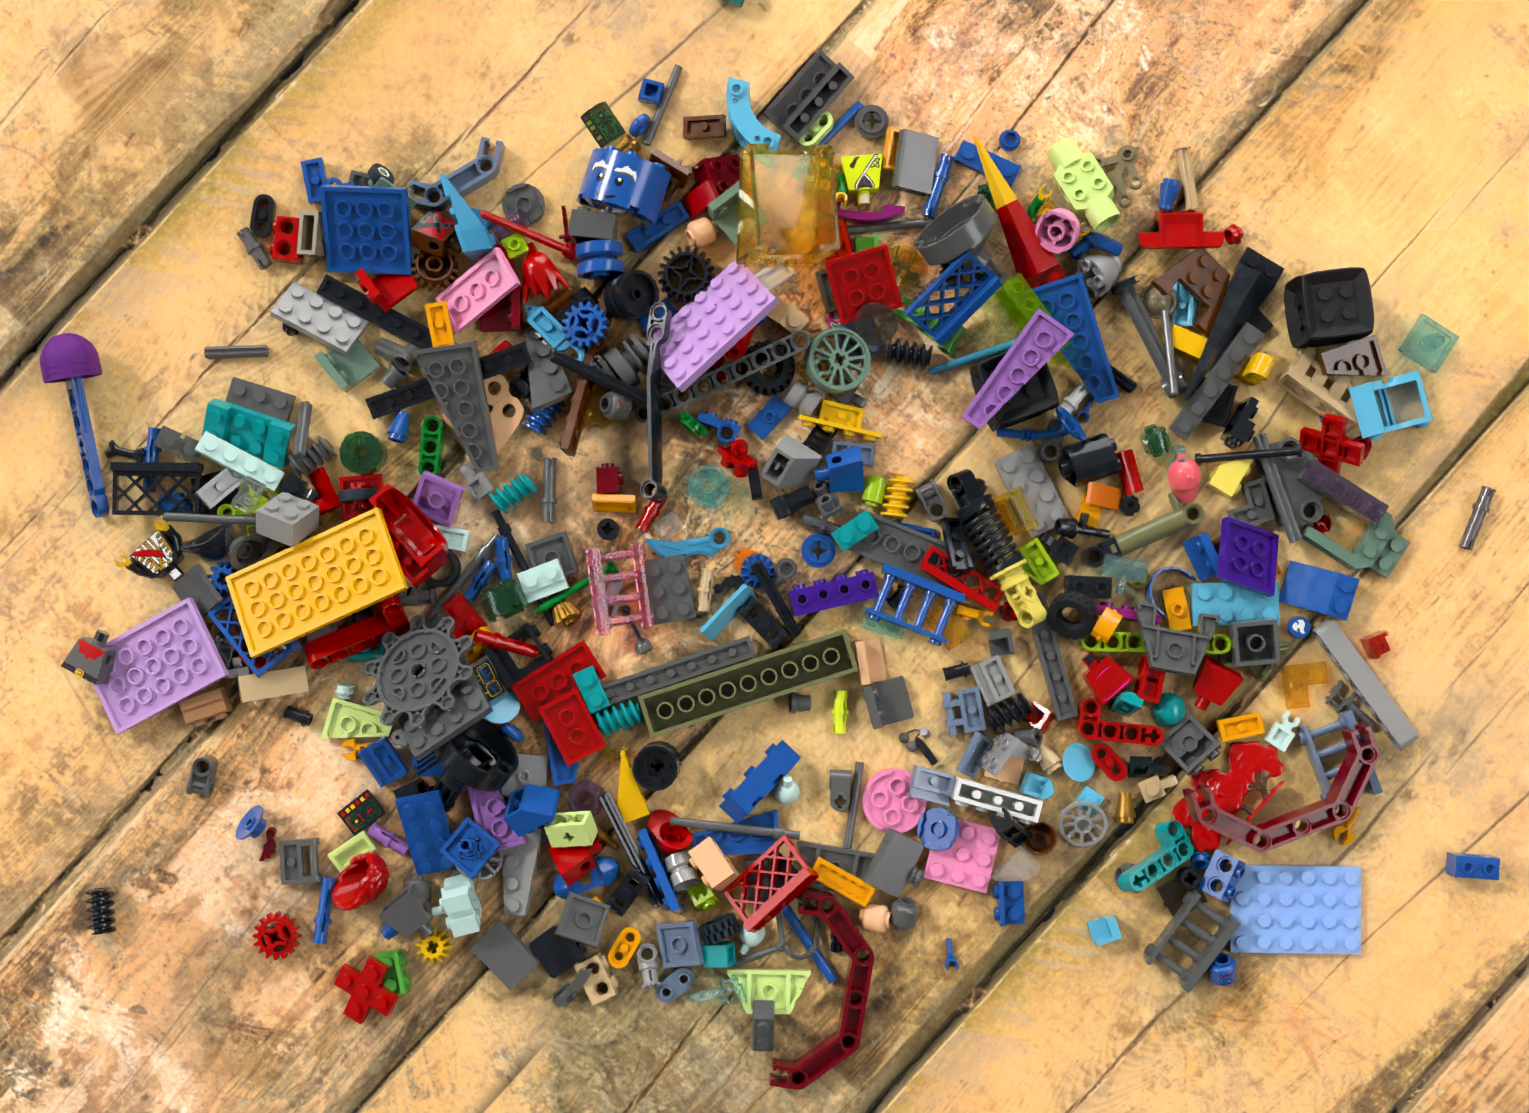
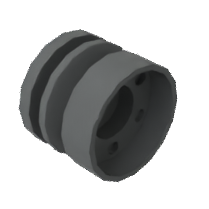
(630, 361)

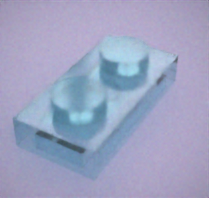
(883, 627)

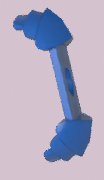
(604, 873)

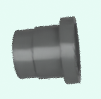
(393, 376)
(799, 703)

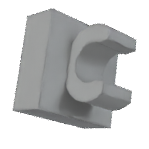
(239, 669)

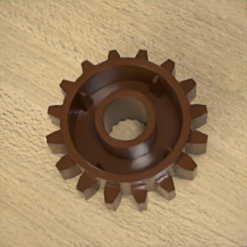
(437, 278)

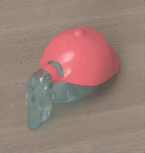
(1183, 475)

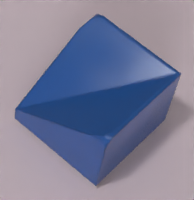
(651, 91)

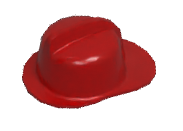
(669, 837)

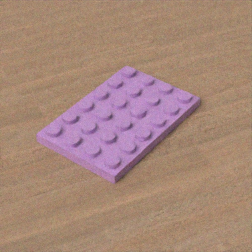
(713, 324)
(159, 666)

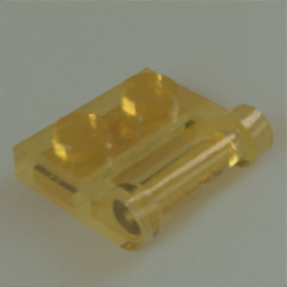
(1009, 514)

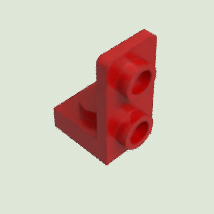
(328, 498)

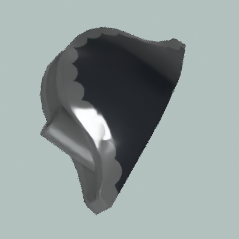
(212, 544)

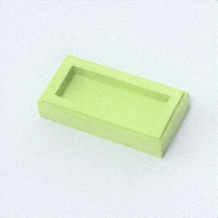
(357, 845)

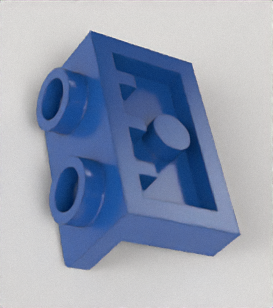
(1202, 555)
(1009, 902)

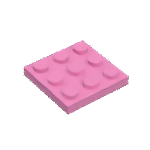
(968, 860)

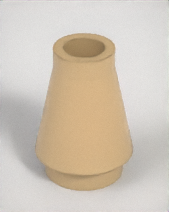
(1049, 761)

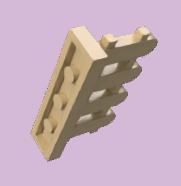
(1312, 392)

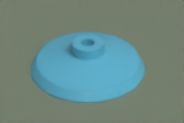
(504, 708)
(1078, 762)

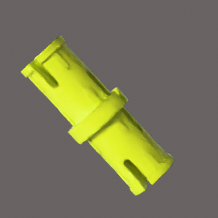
(840, 711)

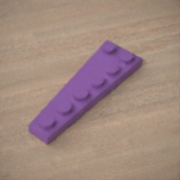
(1028, 353)

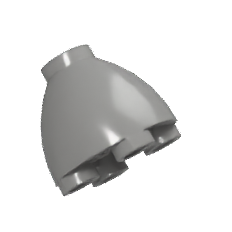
(1099, 273)

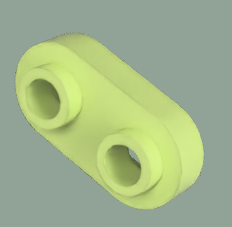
(816, 131)

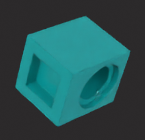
(719, 954)

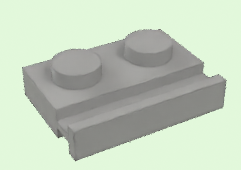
(992, 680)

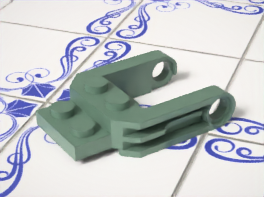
(1376, 548)

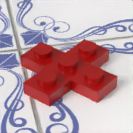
(1331, 443)
(366, 990)

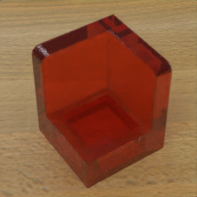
(1375, 644)

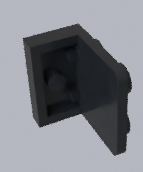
(556, 952)

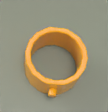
(1106, 625)

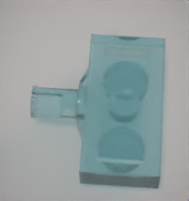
(1124, 570)

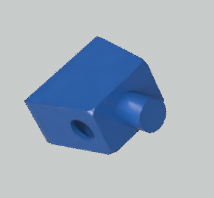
(843, 471)

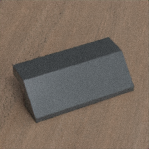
(808, 95)

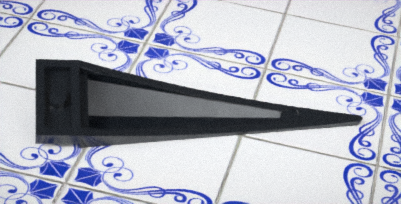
(1248, 288)

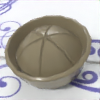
(1156, 302)

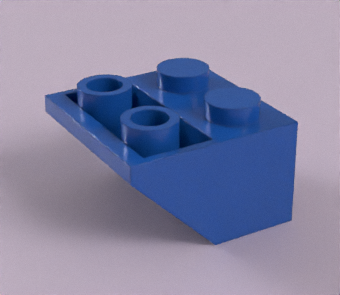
(531, 808)

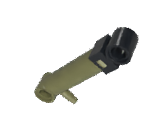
(1145, 533)

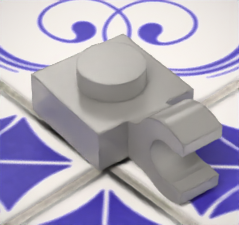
(477, 483)

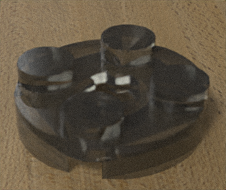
(885, 316)

